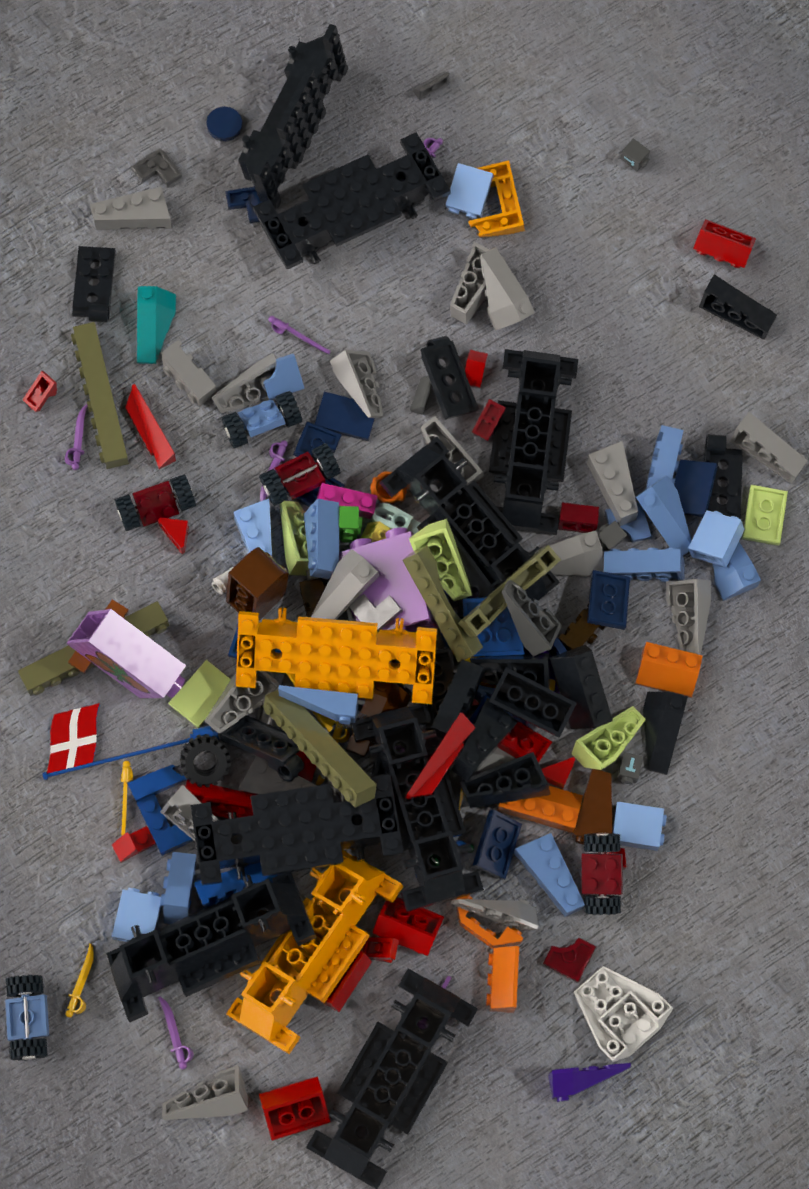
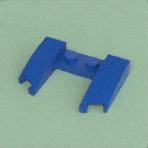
(144, 793)

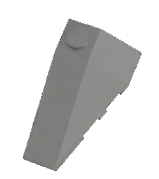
(505, 295)
(579, 555)
(690, 611)
(509, 913)
(216, 1098)

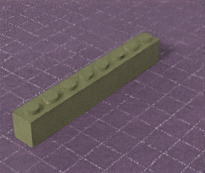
(100, 395)
(55, 667)
(321, 749)

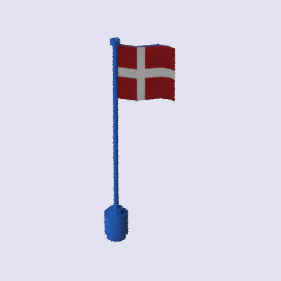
(75, 741)

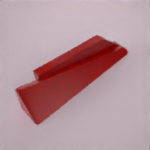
(149, 429)
(442, 758)
(223, 799)

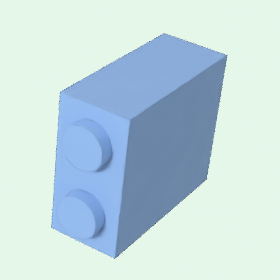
(469, 191)
(716, 538)
(639, 825)
(136, 909)

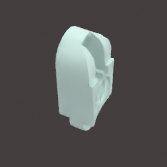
(394, 515)

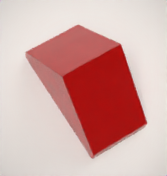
(475, 367)
(176, 531)
(558, 773)

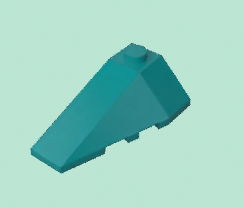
(154, 315)

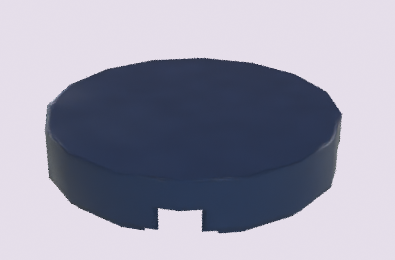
(224, 123)

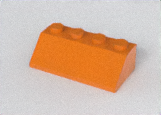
(554, 810)

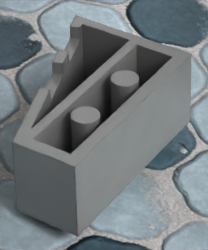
(187, 374)

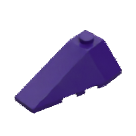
(571, 1081)

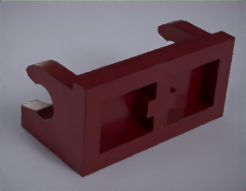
(488, 420)
(578, 518)

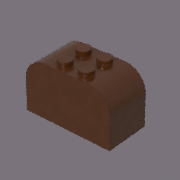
(256, 583)

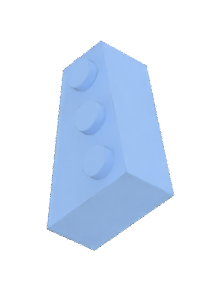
(255, 526)

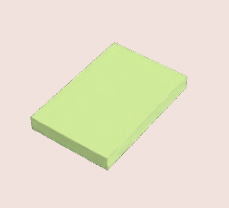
(765, 515)
(200, 693)

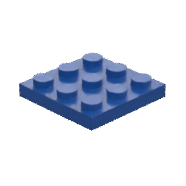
(500, 636)

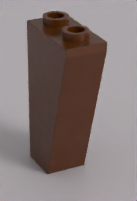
(596, 807)

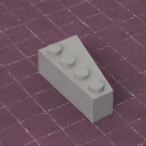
(132, 211)
(471, 288)
(614, 481)

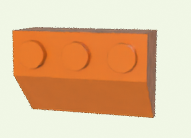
(668, 669)
(503, 979)

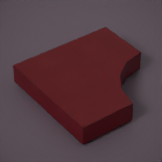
(570, 960)

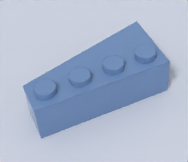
(665, 455)
(322, 537)
(646, 563)
(551, 873)

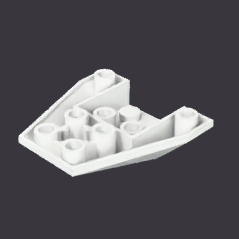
(620, 1012)

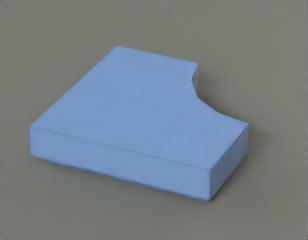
(285, 377)
(638, 529)

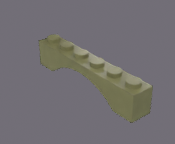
(425, 575)
(495, 603)

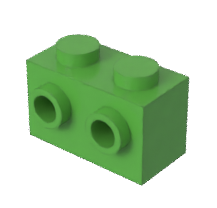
(349, 523)

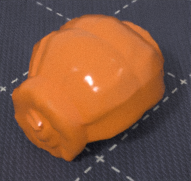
(383, 496)

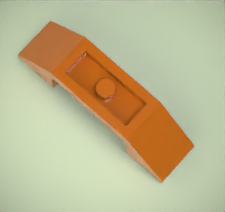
(508, 938)

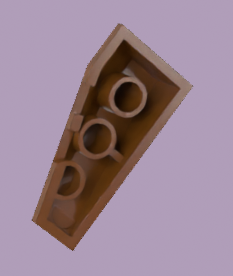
(386, 697)

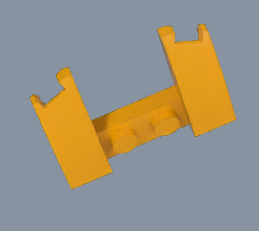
(510, 219)

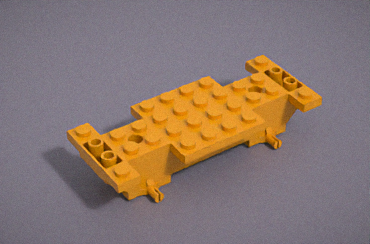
(336, 654)
(317, 966)

